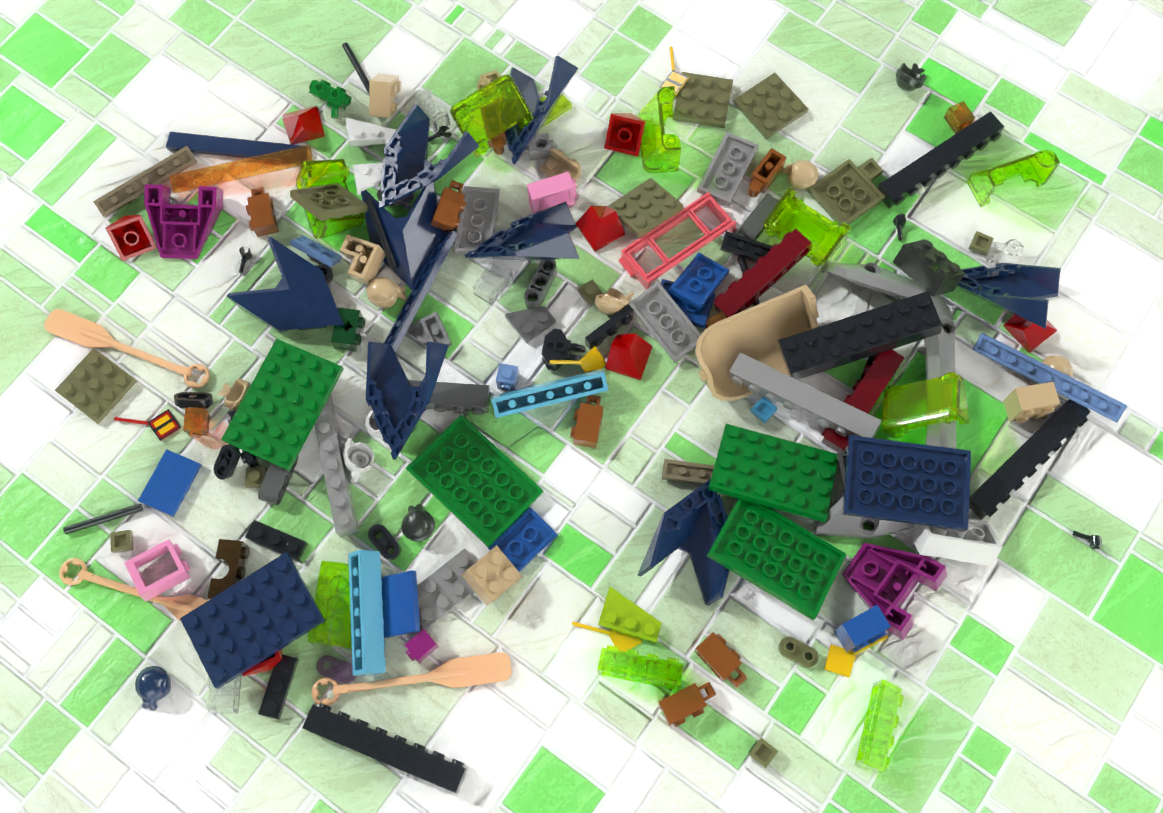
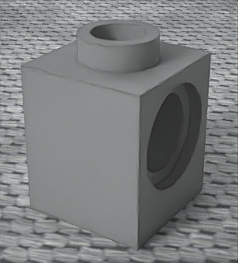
(540, 153)

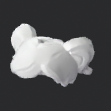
(352, 454)

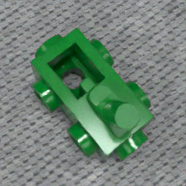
(334, 97)

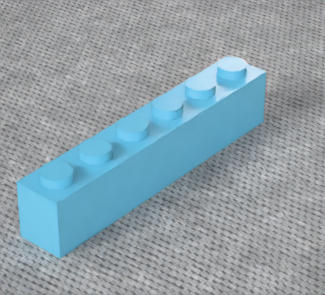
(549, 393)
(366, 613)

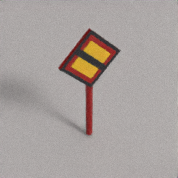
(162, 425)

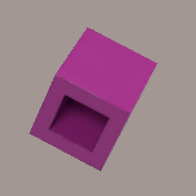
(420, 646)

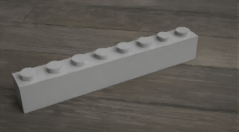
(802, 398)
(335, 472)

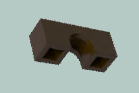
(234, 554)

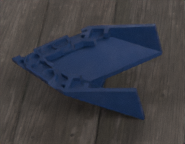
(520, 138)
(406, 158)
(409, 237)
(533, 237)
(1015, 288)
(298, 301)
(392, 397)
(692, 528)

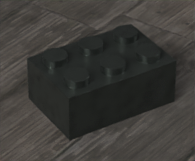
(929, 267)

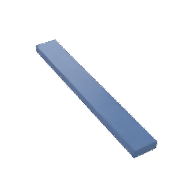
(1042, 373)

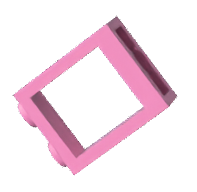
(552, 192)
(165, 583)

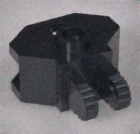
(559, 348)

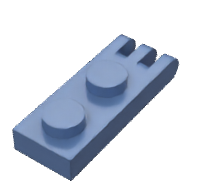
(316, 250)

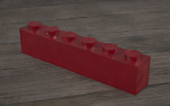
(764, 274)
(866, 392)

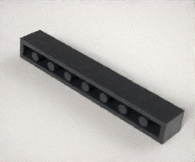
(940, 159)
(1027, 457)
(385, 748)

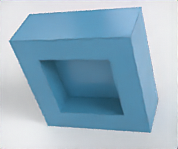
(763, 409)

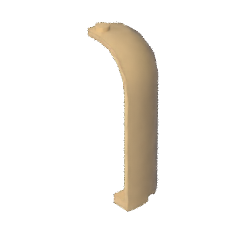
(755, 335)

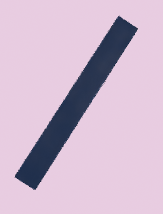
(223, 146)
(420, 289)

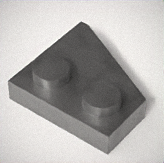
(531, 322)
(430, 330)

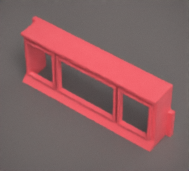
(634, 268)

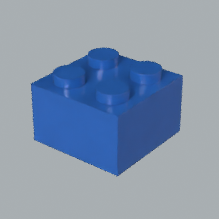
(864, 627)

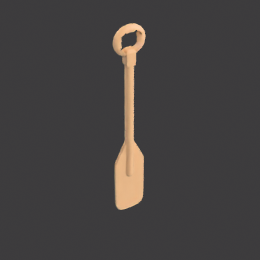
(95, 336)
(176, 605)
(453, 674)

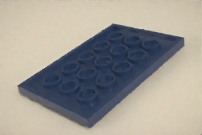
(907, 483)
(252, 620)

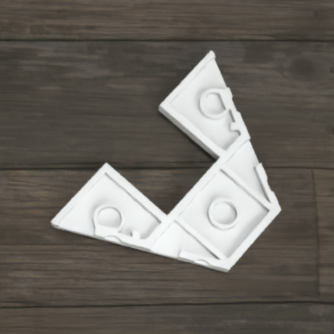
(363, 134)

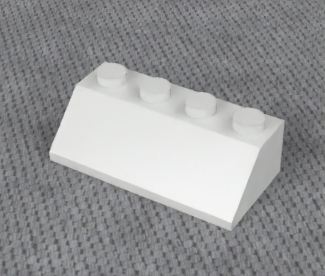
(974, 545)

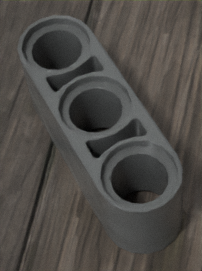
(753, 225)
(544, 276)
(275, 484)

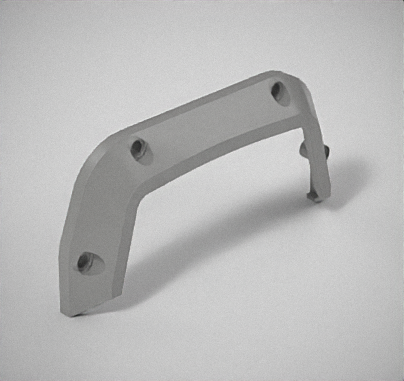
(939, 360)

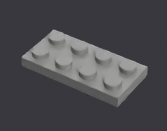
(728, 168)
(477, 218)
(665, 321)
(444, 589)

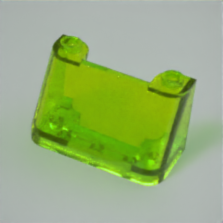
(491, 111)
(659, 150)
(1031, 166)
(322, 173)
(821, 231)
(924, 404)

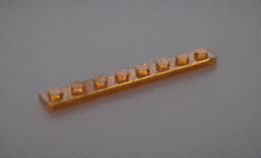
(240, 169)

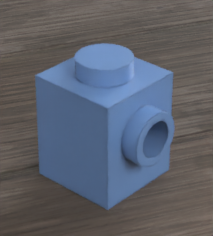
(507, 377)

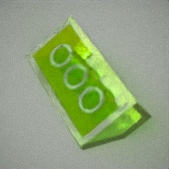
(334, 603)
(640, 668)
(878, 726)

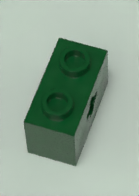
(348, 340)

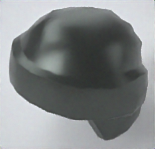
(910, 79)
(417, 524)

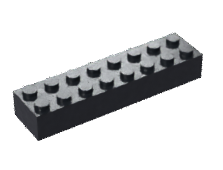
(860, 336)

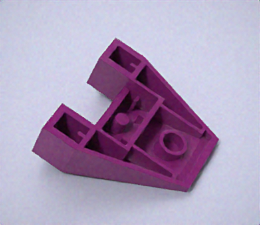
(178, 228)
(888, 577)

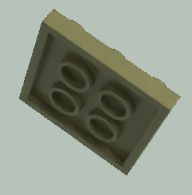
(703, 100)
(770, 105)
(846, 193)
(328, 201)
(646, 207)
(96, 385)

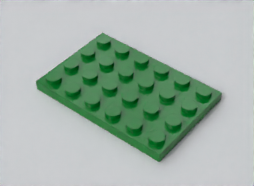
(282, 404)
(774, 472)
(474, 480)
(777, 556)

